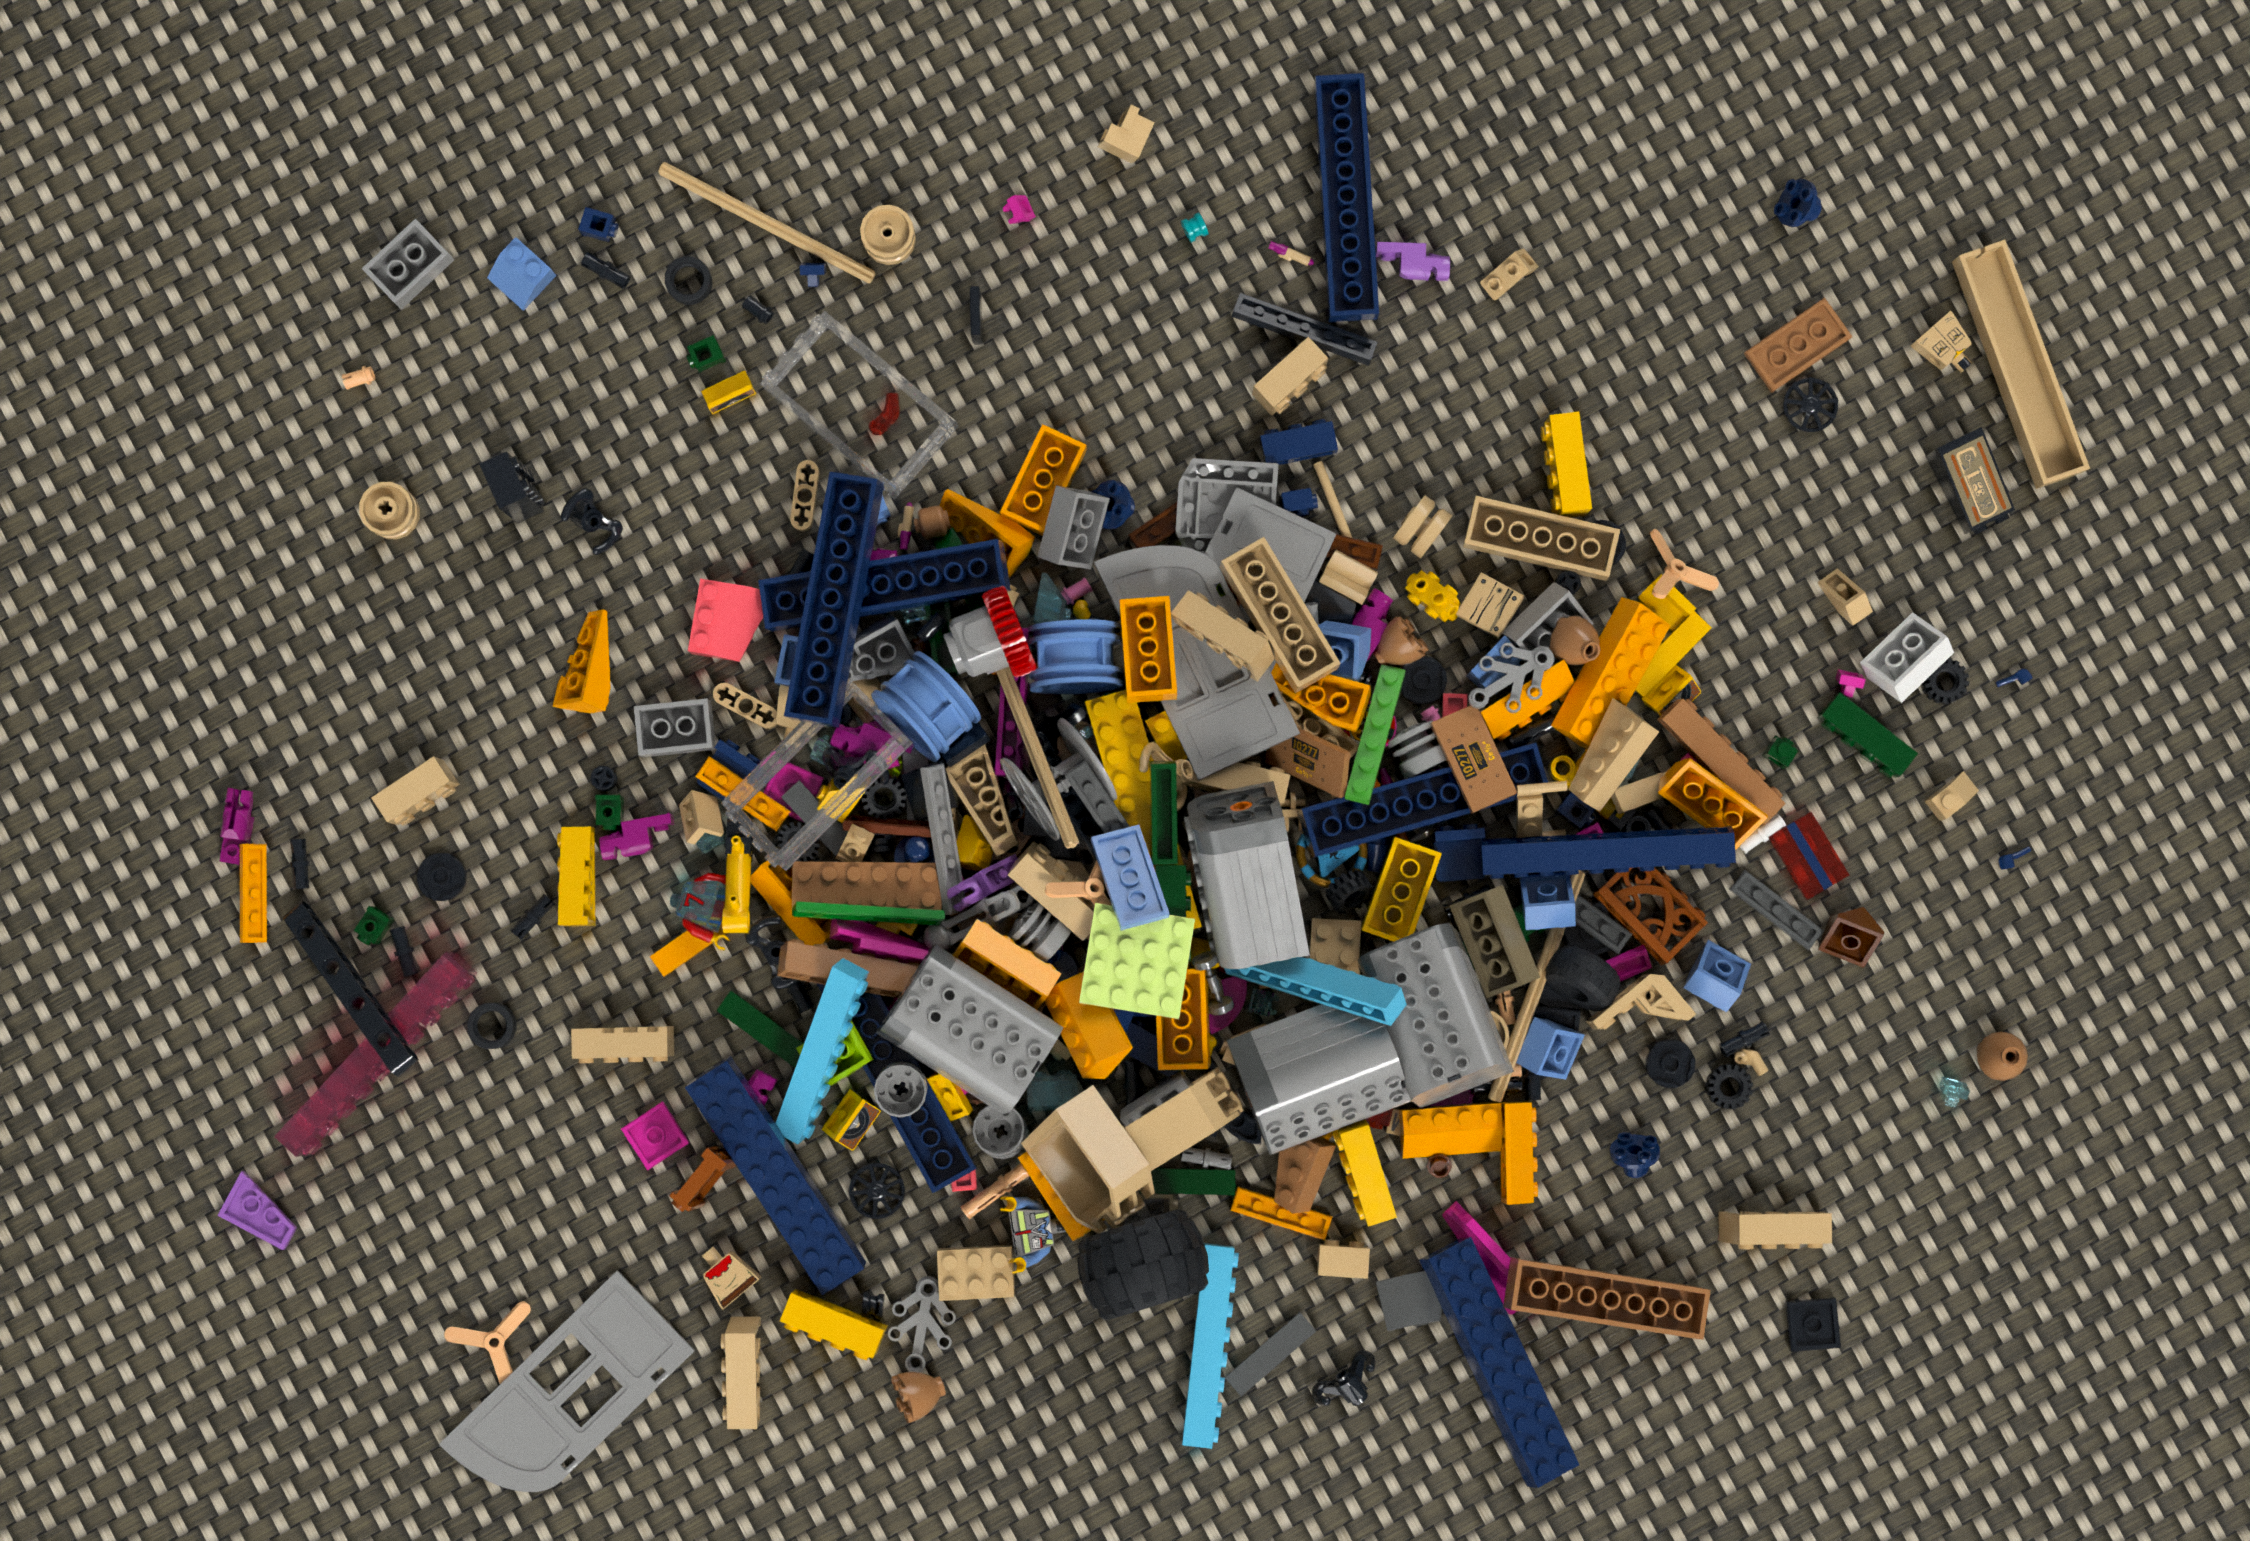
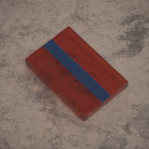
(1808, 856)

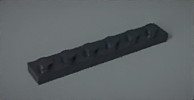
(1300, 327)

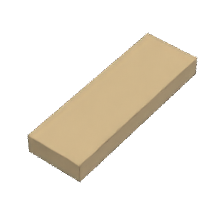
(1637, 793)

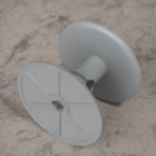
(1032, 793)

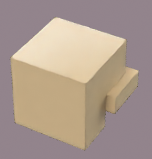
(1128, 136)

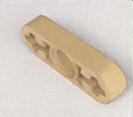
(813, 478)
(733, 691)

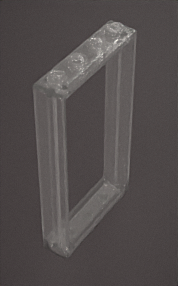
(919, 458)
(835, 806)

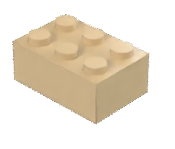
(1290, 377)
(416, 791)
(975, 1272)

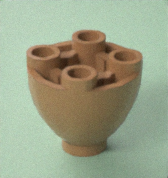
(1575, 641)
(1399, 644)
(1992, 1056)
(917, 1394)

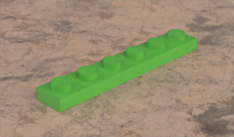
(1375, 734)

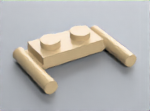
(1530, 808)

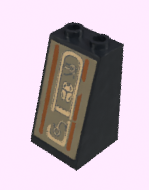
(1971, 481)

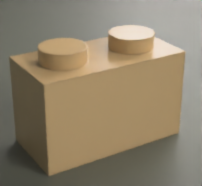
(1343, 1260)

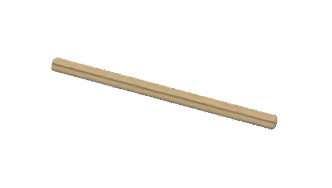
(766, 222)
(1038, 758)
(1531, 999)

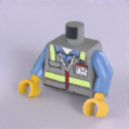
(1030, 1230)

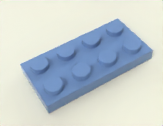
(1130, 877)

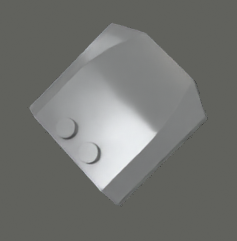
(1207, 490)

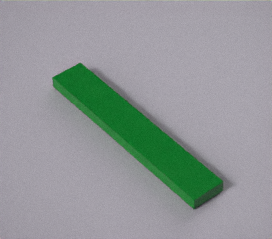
(867, 913)

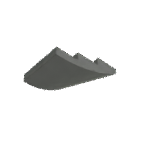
(1408, 1301)

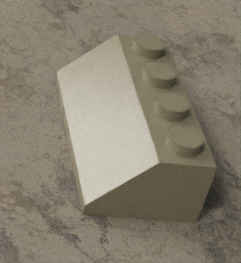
(1494, 941)

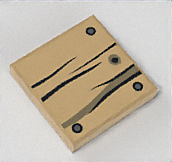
(1490, 605)

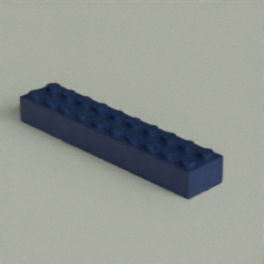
(1346, 197)
(899, 582)
(834, 599)
(1405, 805)
(1609, 851)
(927, 1132)
(776, 1175)
(1499, 1362)

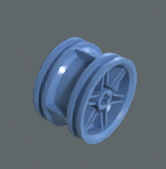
(1075, 656)
(927, 705)

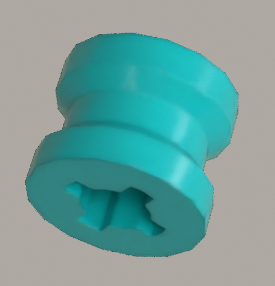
(1194, 227)

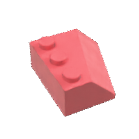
(724, 620)

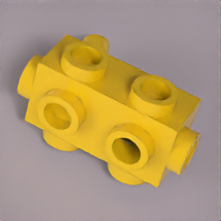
(1436, 599)

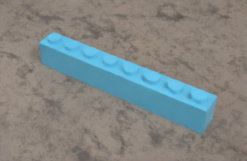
(1329, 987)
(821, 1050)
(1207, 1350)

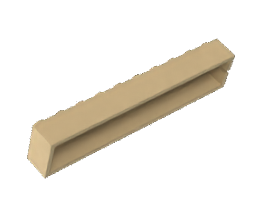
(2020, 364)

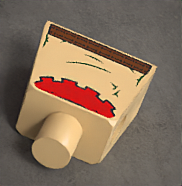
(728, 1276)

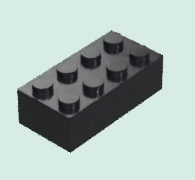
(513, 487)

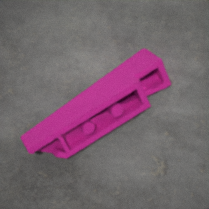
(877, 941)
(1493, 1257)

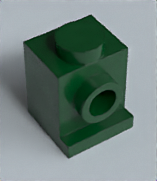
(707, 345)
(1780, 752)
(616, 803)
(381, 922)

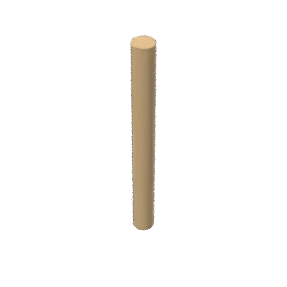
(1332, 499)

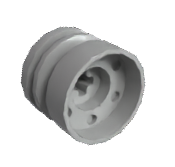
(1418, 750)
(1035, 928)
(906, 1102)
(987, 1139)

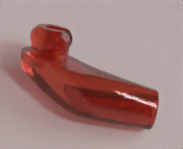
(887, 417)

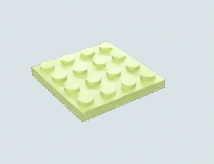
(1137, 966)

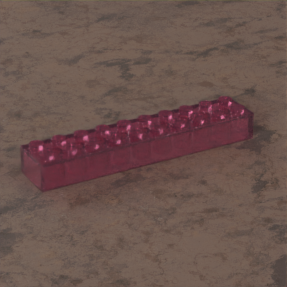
(364, 1066)

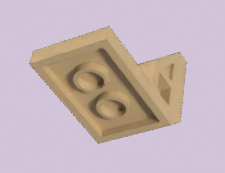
(1336, 943)
(1663, 1002)

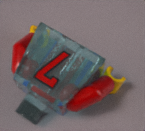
(702, 907)

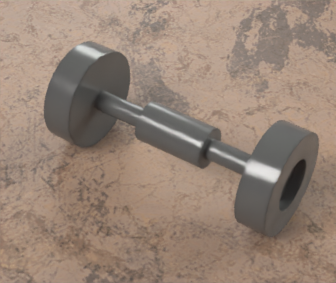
(1206, 961)

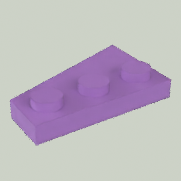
(256, 1213)

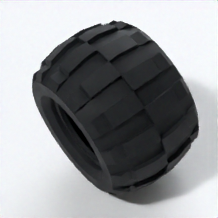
(1143, 1264)

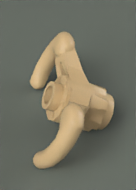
(1184, 770)

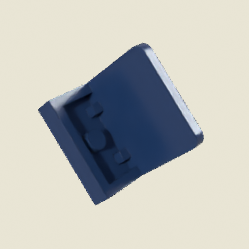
(728, 756)
(1460, 853)

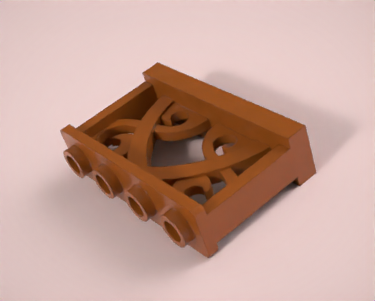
(1640, 931)
(692, 1193)

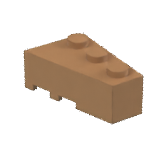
(1301, 1173)

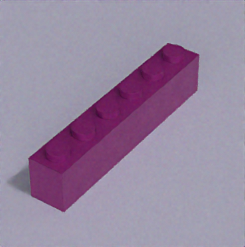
(1008, 733)

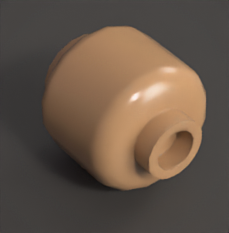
(932, 522)

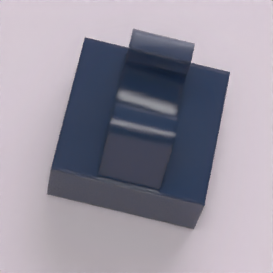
(813, 271)

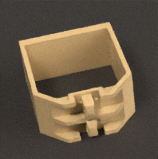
(1185, 1118)
(1091, 1162)

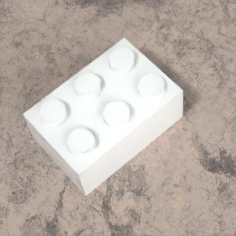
(1907, 657)

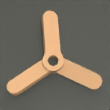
(1677, 570)
(1081, 889)
(501, 1332)

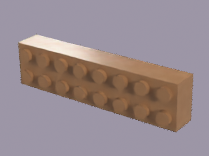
(1606, 1298)

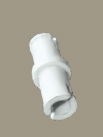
(1762, 833)

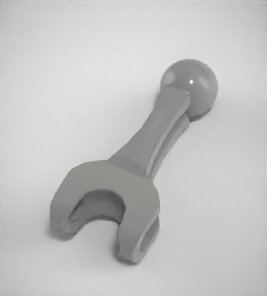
(996, 911)

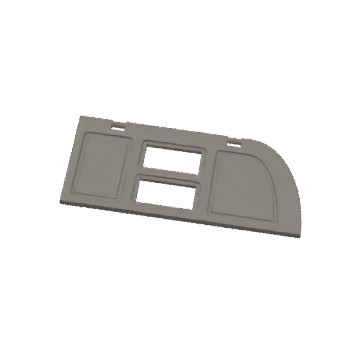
(1296, 544)
(1227, 720)
(522, 1430)

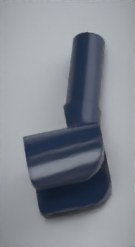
(2021, 675)
(2007, 861)

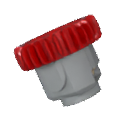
(990, 638)

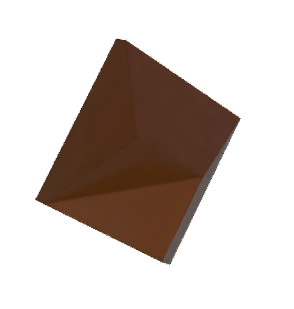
(1851, 936)

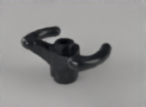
(590, 519)
(844, 768)
(753, 939)
(1347, 1382)

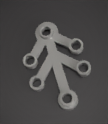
(1514, 675)
(923, 1320)

